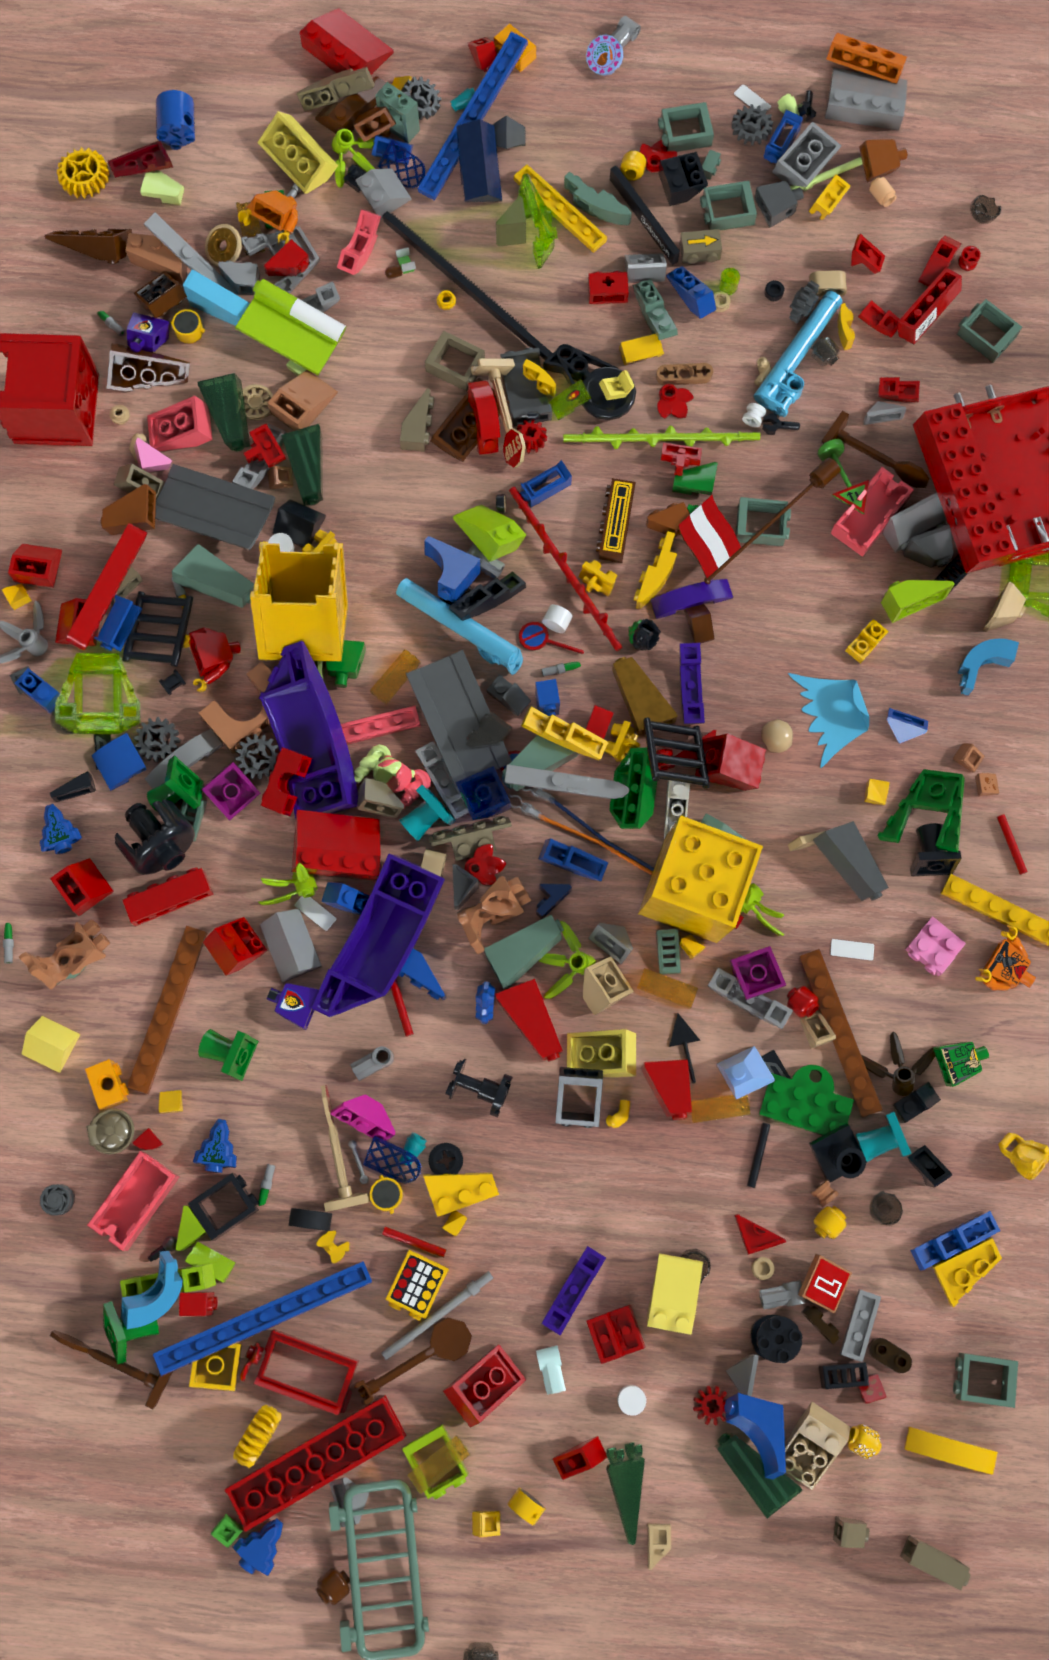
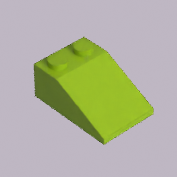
(490, 531)
(912, 596)

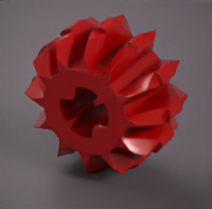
(535, 430)
(705, 1409)

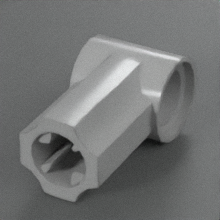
(626, 31)
(491, 568)
(370, 1064)
(782, 1295)

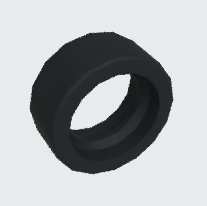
(310, 1219)

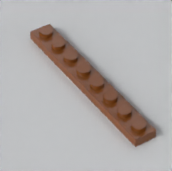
(167, 1010)
(845, 1042)

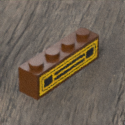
(616, 520)

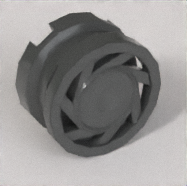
(57, 1199)

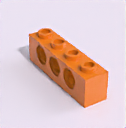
(866, 58)

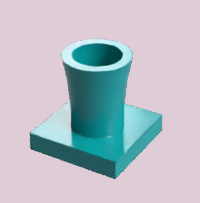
(426, 814)
(883, 1139)

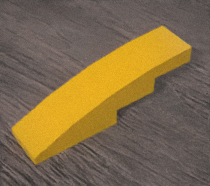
(564, 734)

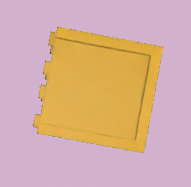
(300, 600)

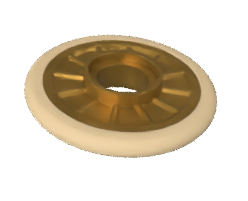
(233, 244)

